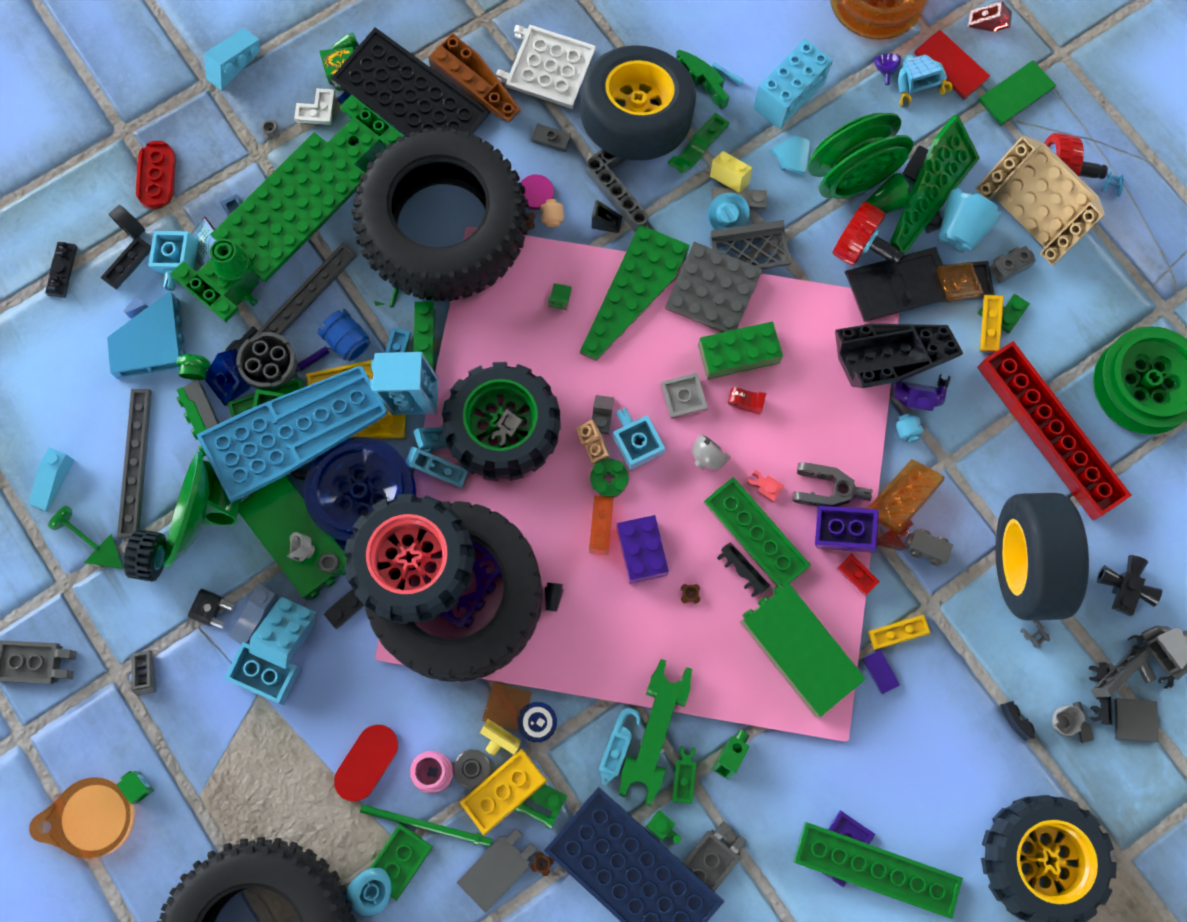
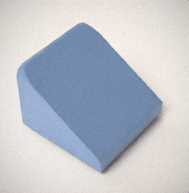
(230, 204)
(134, 308)

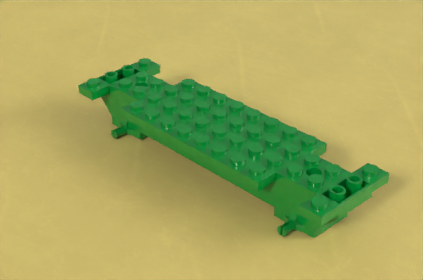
(291, 207)

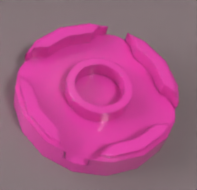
(537, 190)

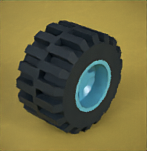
(144, 555)

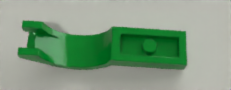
(699, 144)

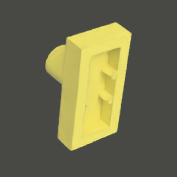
(499, 738)

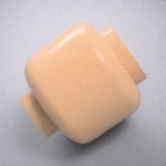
(552, 213)

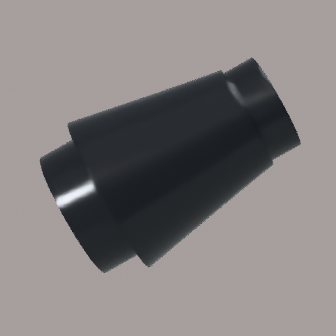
(553, 596)

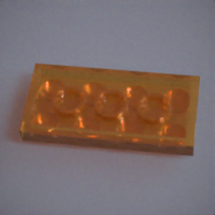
(906, 495)

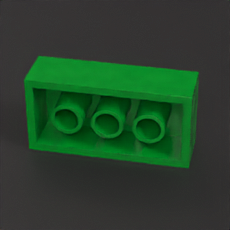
(740, 350)

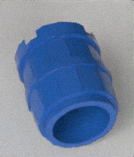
(344, 335)

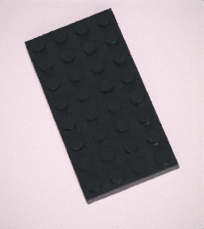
(406, 89)

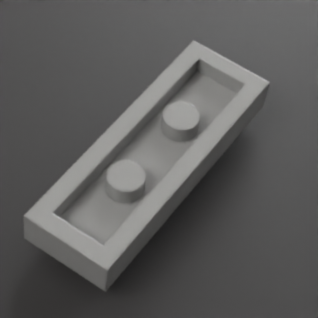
(755, 198)

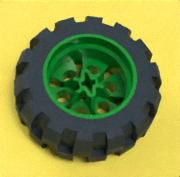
(481, 393)

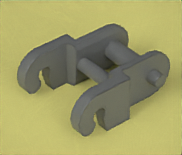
(1040, 631)

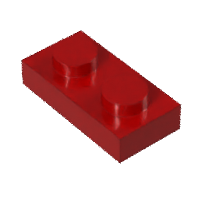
(858, 574)

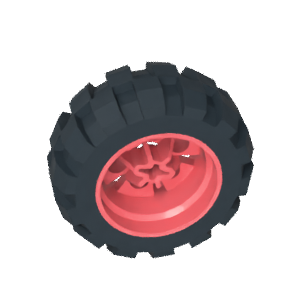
(405, 519)

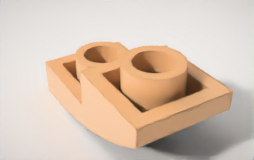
(593, 441)

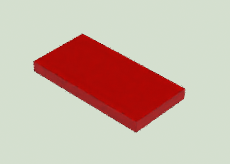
(958, 66)

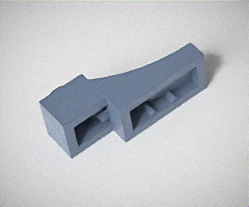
(253, 614)

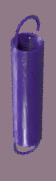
(313, 358)

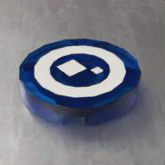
(536, 722)

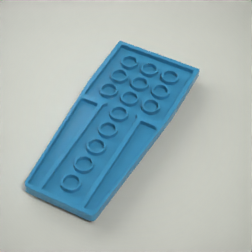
(289, 431)

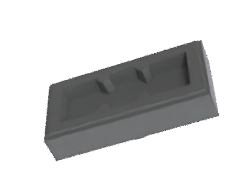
(551, 137)

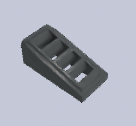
(145, 685)

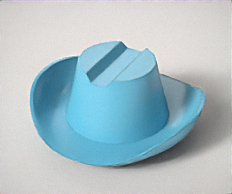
(728, 211)
(369, 892)

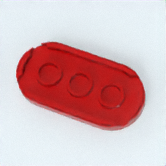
(155, 175)
(366, 763)

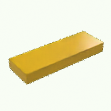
(991, 323)
(899, 632)

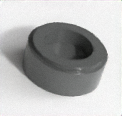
(328, 563)

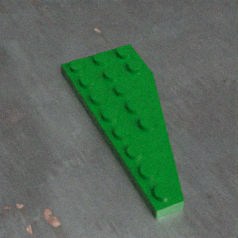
(943, 170)
(642, 276)

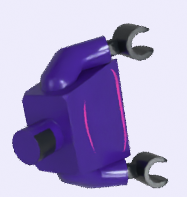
(921, 396)

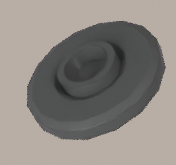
(471, 768)

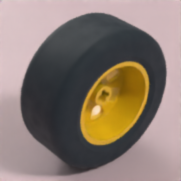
(644, 75)
(1042, 556)

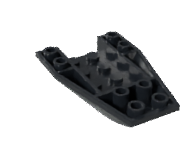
(893, 352)

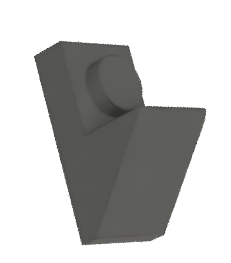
(603, 413)

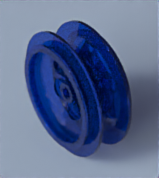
(341, 467)

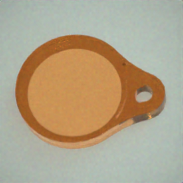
(86, 819)

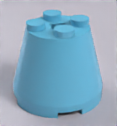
(967, 220)

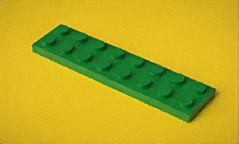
(878, 870)

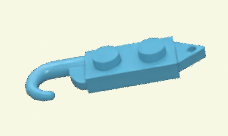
(617, 746)

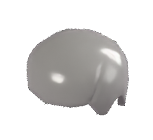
(1068, 720)

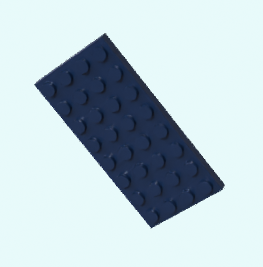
(629, 867)

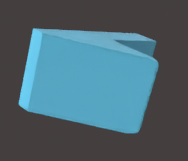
(430, 439)

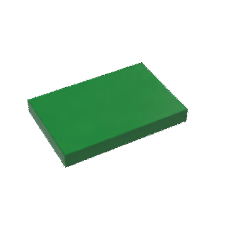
(401, 858)

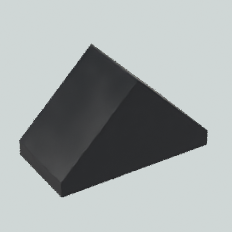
(605, 218)

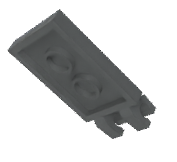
(33, 662)
(714, 857)
(496, 871)

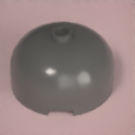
(268, 360)

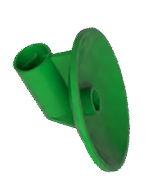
(199, 503)

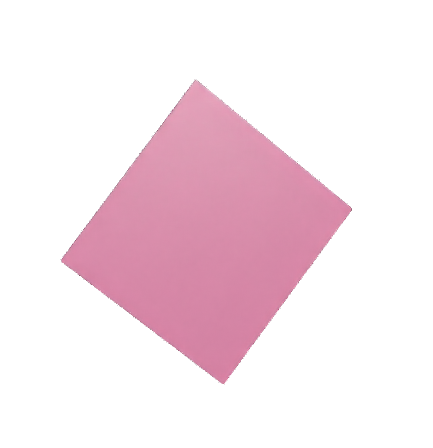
(616, 632)

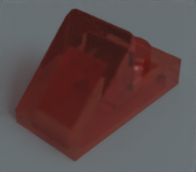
(892, 540)

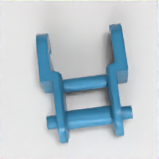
(1119, 185)

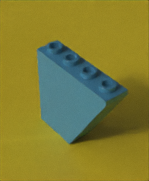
(148, 340)

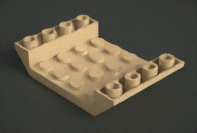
(1043, 196)

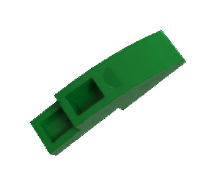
(706, 76)

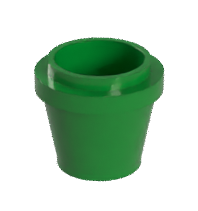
(232, 265)

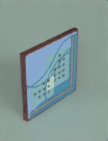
(202, 233)

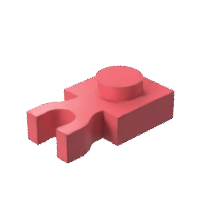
(767, 487)

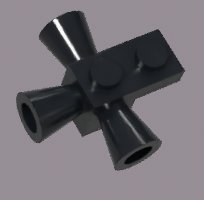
(1129, 586)

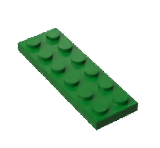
(756, 533)

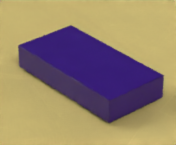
(881, 672)

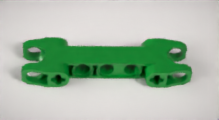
(645, 766)

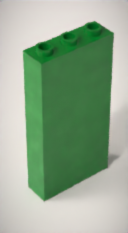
(277, 513)
(802, 650)

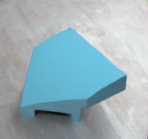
(792, 154)

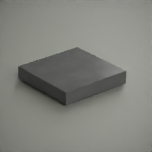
(1136, 720)

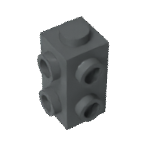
(1012, 264)
(932, 548)

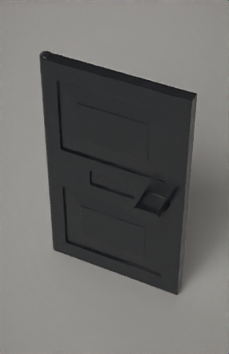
(892, 288)

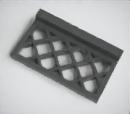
(753, 232)

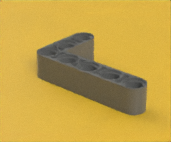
(613, 186)

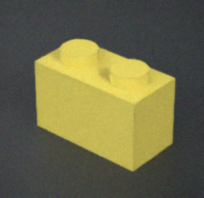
(731, 171)

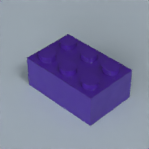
(847, 529)
(642, 549)

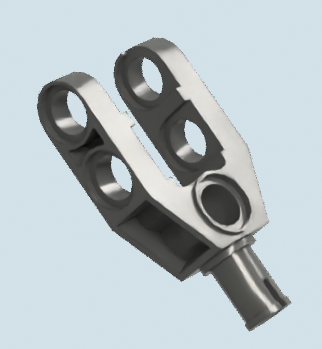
(839, 479)

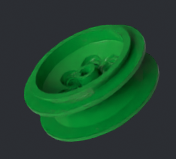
(860, 155)
(1148, 349)

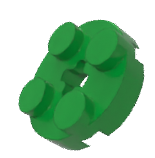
(612, 467)

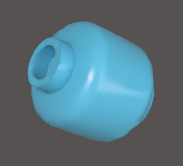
(909, 427)

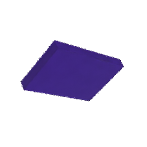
(851, 828)

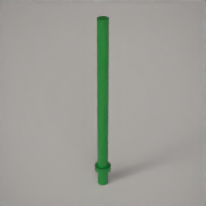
(475, 838)

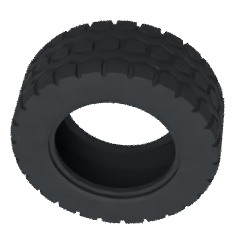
(507, 631)

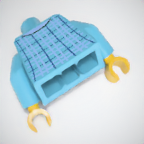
(920, 74)

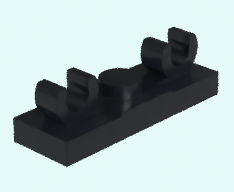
(126, 263)
(61, 269)
(744, 569)
(1105, 711)

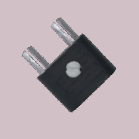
(207, 607)

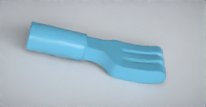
(724, 73)

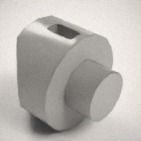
(300, 547)

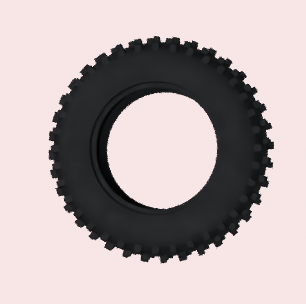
(429, 161)
(265, 865)

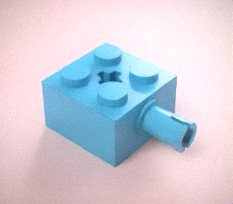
(169, 250)
(641, 431)

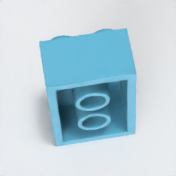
(282, 632)
(262, 676)

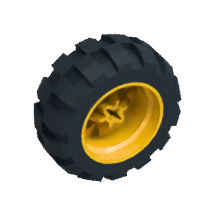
(1083, 841)

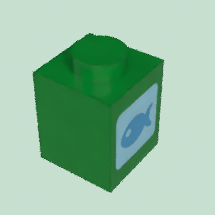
(134, 787)

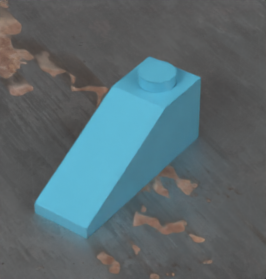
(436, 467)
(49, 478)

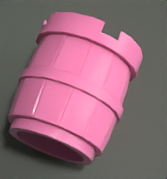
(420, 769)

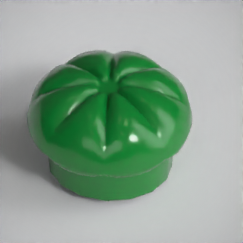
(193, 366)

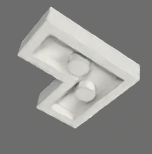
(319, 112)

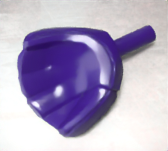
(887, 65)

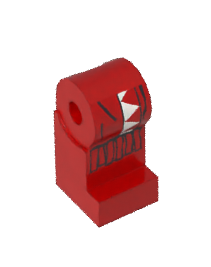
(746, 400)

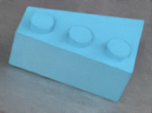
(230, 57)

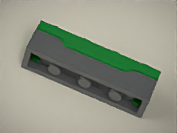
(198, 409)

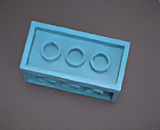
(792, 83)
(405, 383)

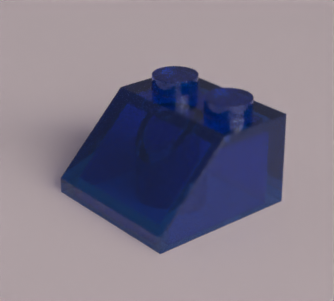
(225, 377)

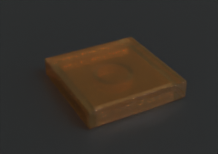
(959, 281)
(505, 705)

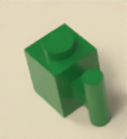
(662, 827)

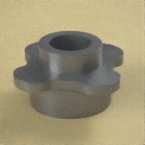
(270, 124)

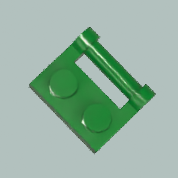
(548, 798)

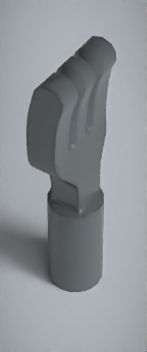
(1086, 731)

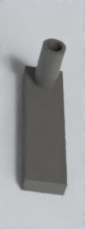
(1133, 660)

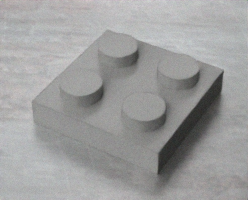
(683, 395)

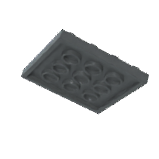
(713, 288)

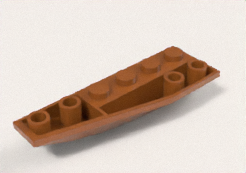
(472, 75)

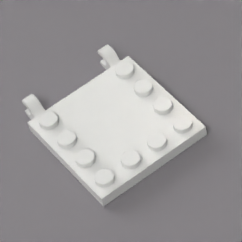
(548, 66)

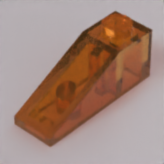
(601, 525)

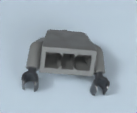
(1168, 648)

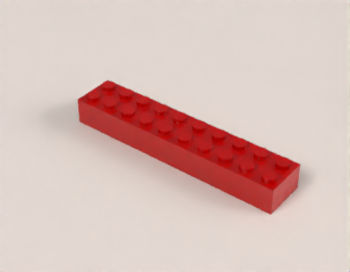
(1053, 431)

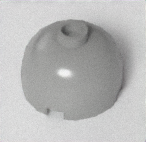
(708, 454)

